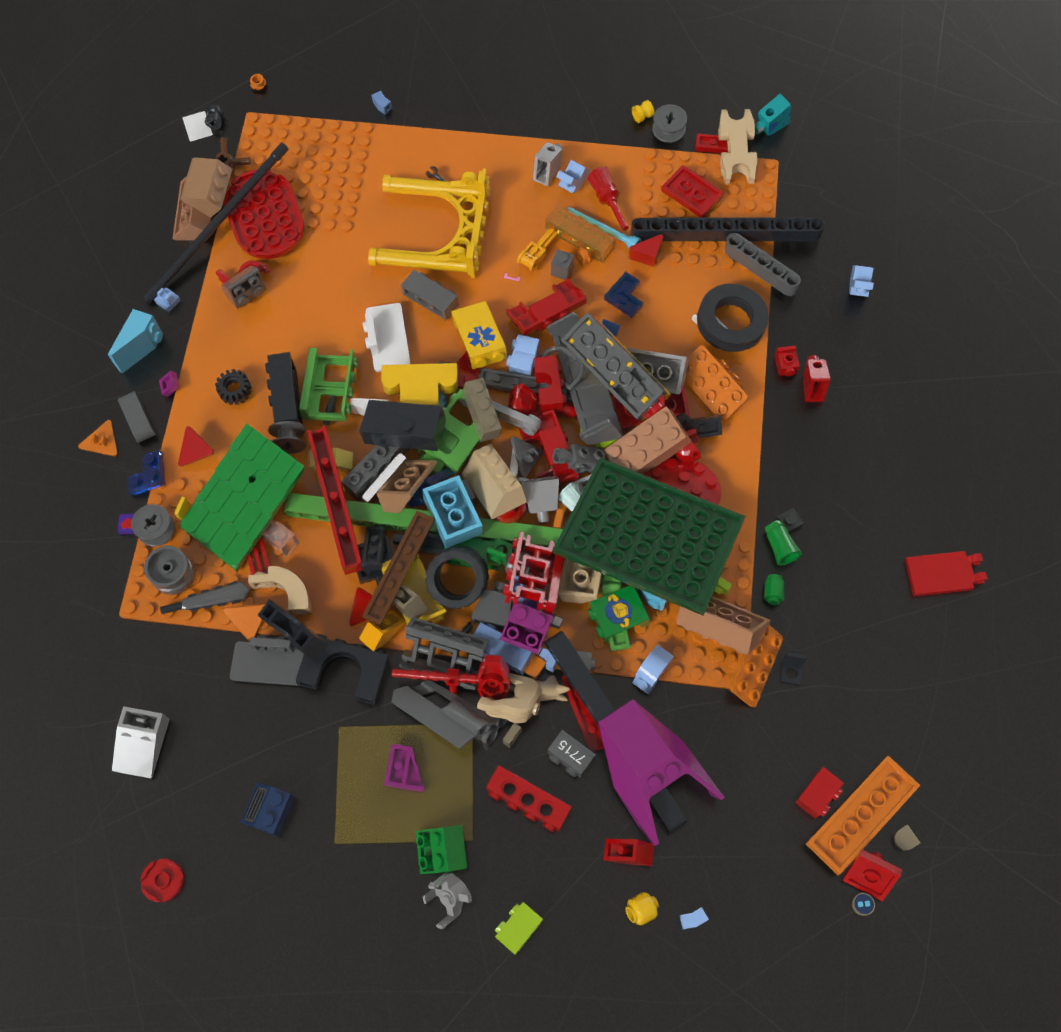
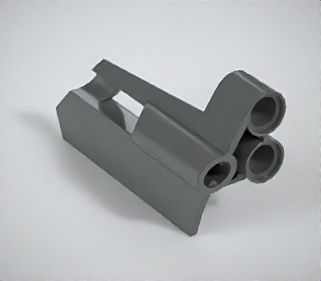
(455, 722)

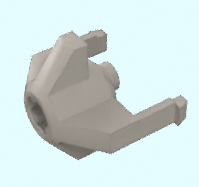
(451, 894)

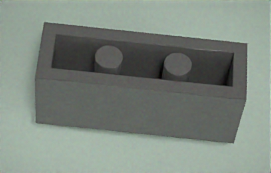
(430, 294)

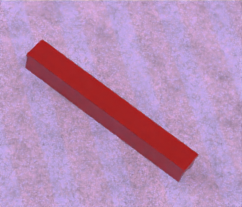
(335, 500)

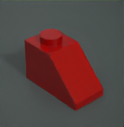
(629, 851)

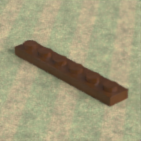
(398, 568)

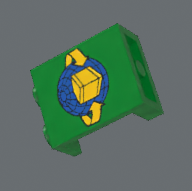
(617, 612)

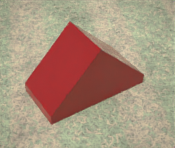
(646, 251)

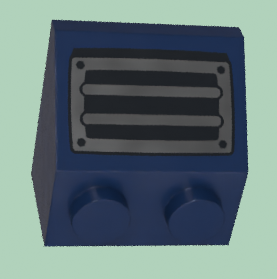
(267, 809)

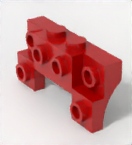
(548, 309)
(551, 437)

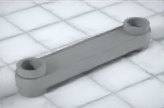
(529, 424)

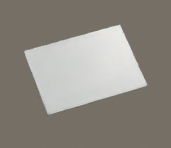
(196, 126)

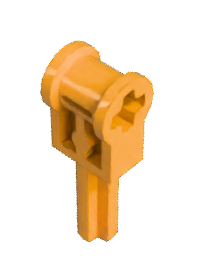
(536, 252)

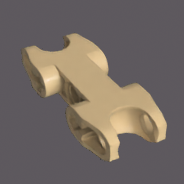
(737, 158)

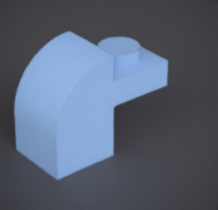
(573, 177)
(861, 280)
(652, 669)

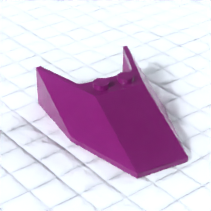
(646, 759)

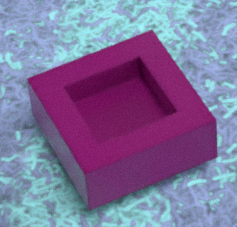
(169, 383)

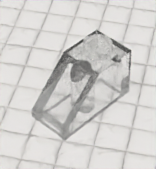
(280, 537)

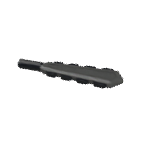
(220, 596)

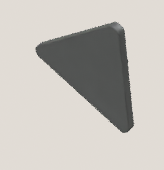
(526, 455)

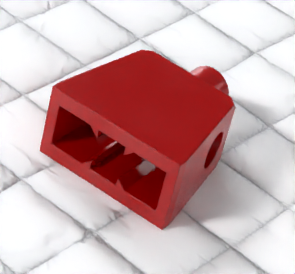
(815, 371)

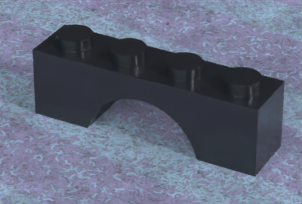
(299, 634)

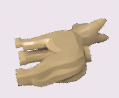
(526, 700)

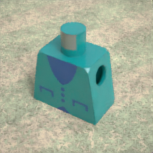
(773, 116)

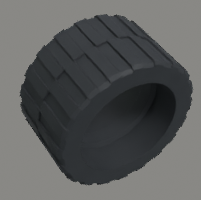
(439, 592)

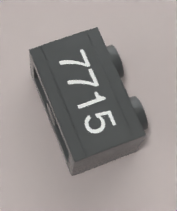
(570, 754)

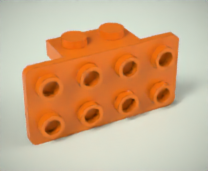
(715, 383)
(753, 669)

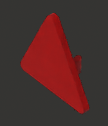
(193, 448)
(360, 603)

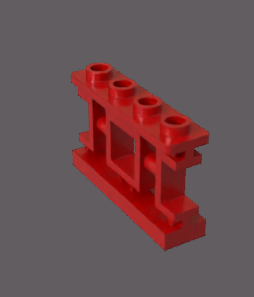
(550, 575)

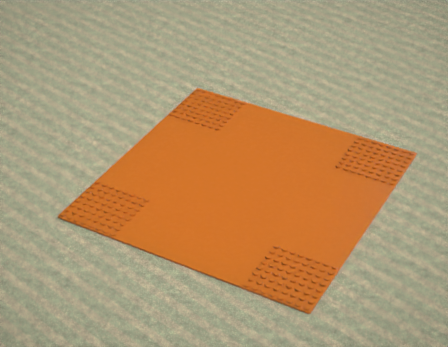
(321, 300)

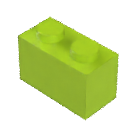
(518, 928)

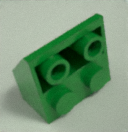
(441, 849)

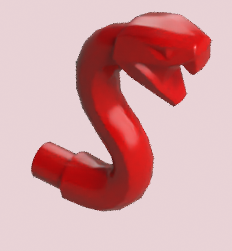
(223, 277)

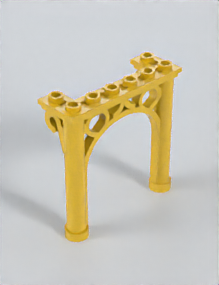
(459, 259)

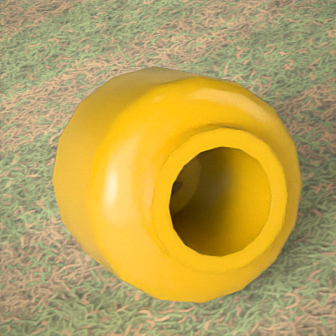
(642, 908)

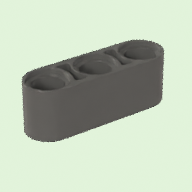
(136, 417)

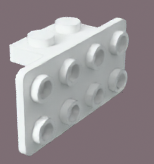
(386, 335)

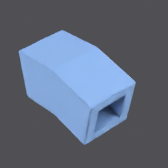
(693, 919)

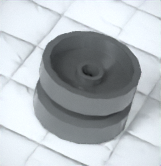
(169, 570)

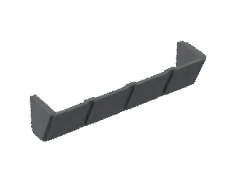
(589, 396)

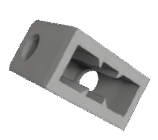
(547, 163)
(541, 496)

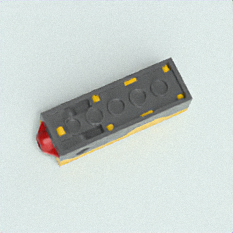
(616, 367)

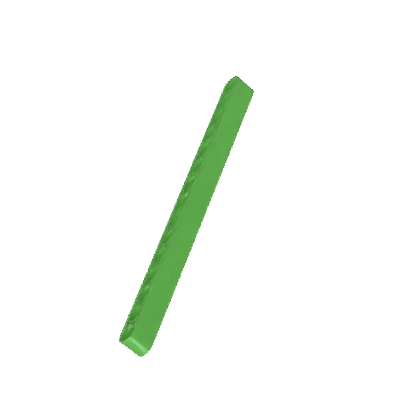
(372, 515)

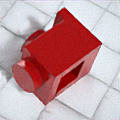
(787, 360)

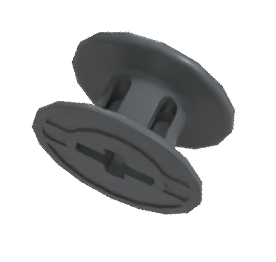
(669, 114)
(287, 436)
(143, 523)

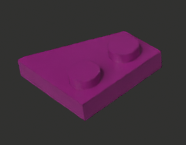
(402, 769)

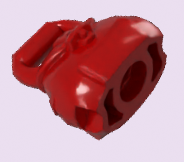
(523, 400)

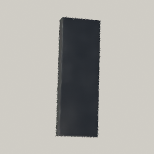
(374, 548)

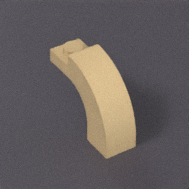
(298, 597)

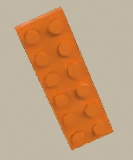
(862, 815)

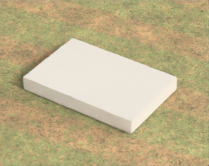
(382, 478)

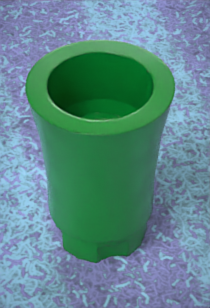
(782, 543)

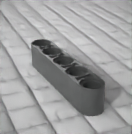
(738, 247)

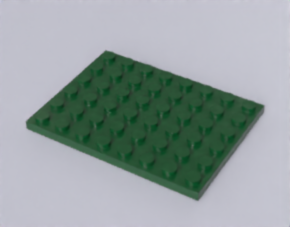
(650, 536)

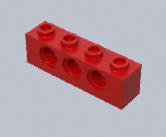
(503, 778)

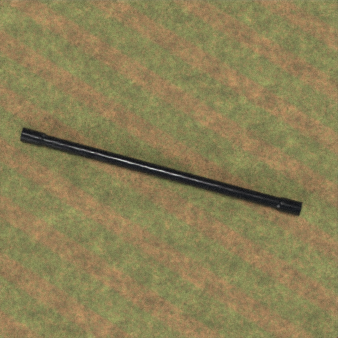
(275, 156)

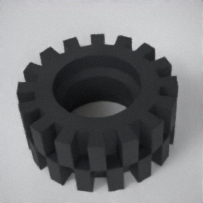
(229, 378)

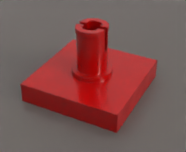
(872, 874)

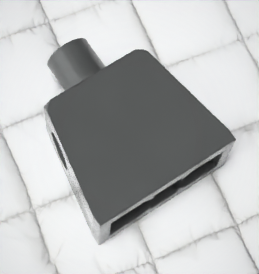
(492, 608)

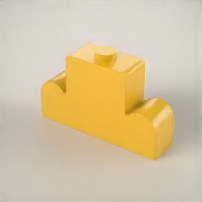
(419, 381)

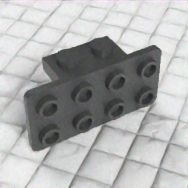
(266, 661)

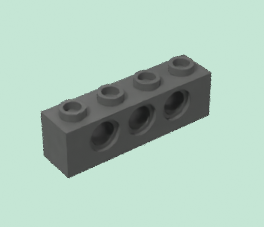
(369, 469)

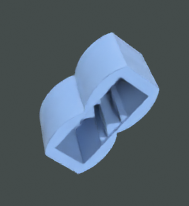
(523, 356)

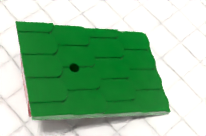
(242, 497)

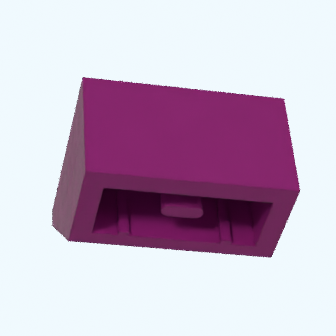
(527, 628)

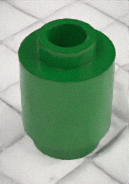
(774, 589)

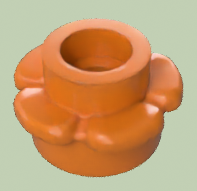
(257, 82)
(583, 255)

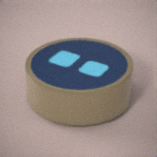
(863, 904)

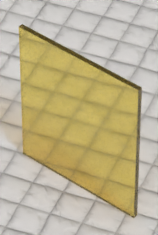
(393, 815)

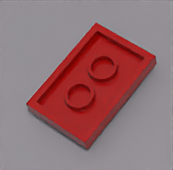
(692, 191)

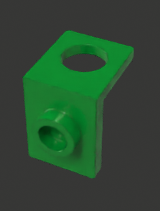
(497, 557)

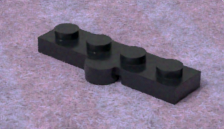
(704, 426)

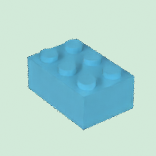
(452, 511)

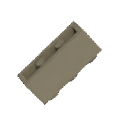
(481, 409)

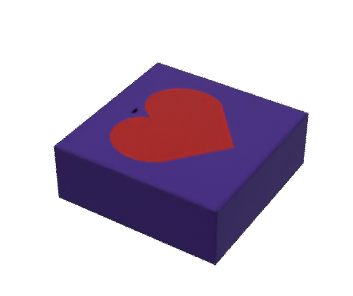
(124, 524)

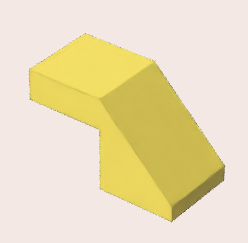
(343, 459)

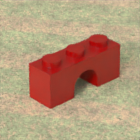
(548, 371)

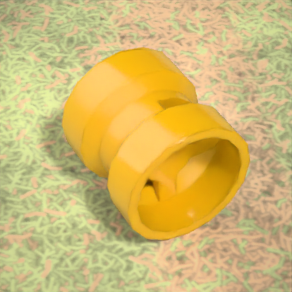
(643, 111)

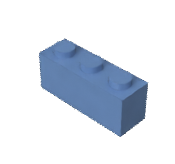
(515, 657)

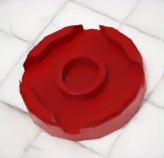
(162, 880)

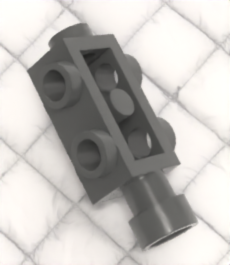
(579, 457)

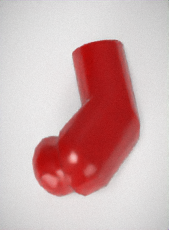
(569, 411)

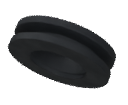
(740, 297)

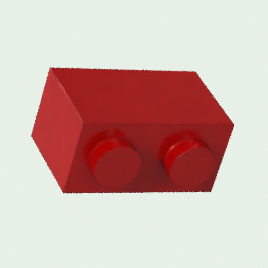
(819, 793)

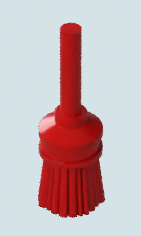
(607, 192)

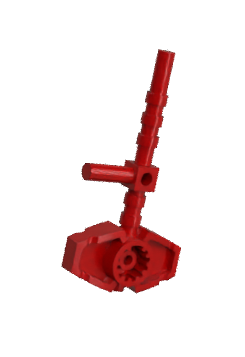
(491, 678)

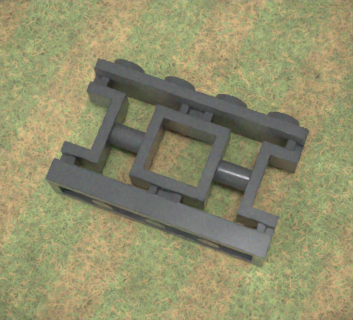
(444, 639)

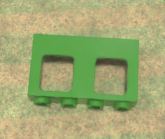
(315, 386)
(466, 434)

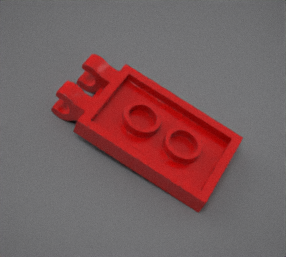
(943, 573)

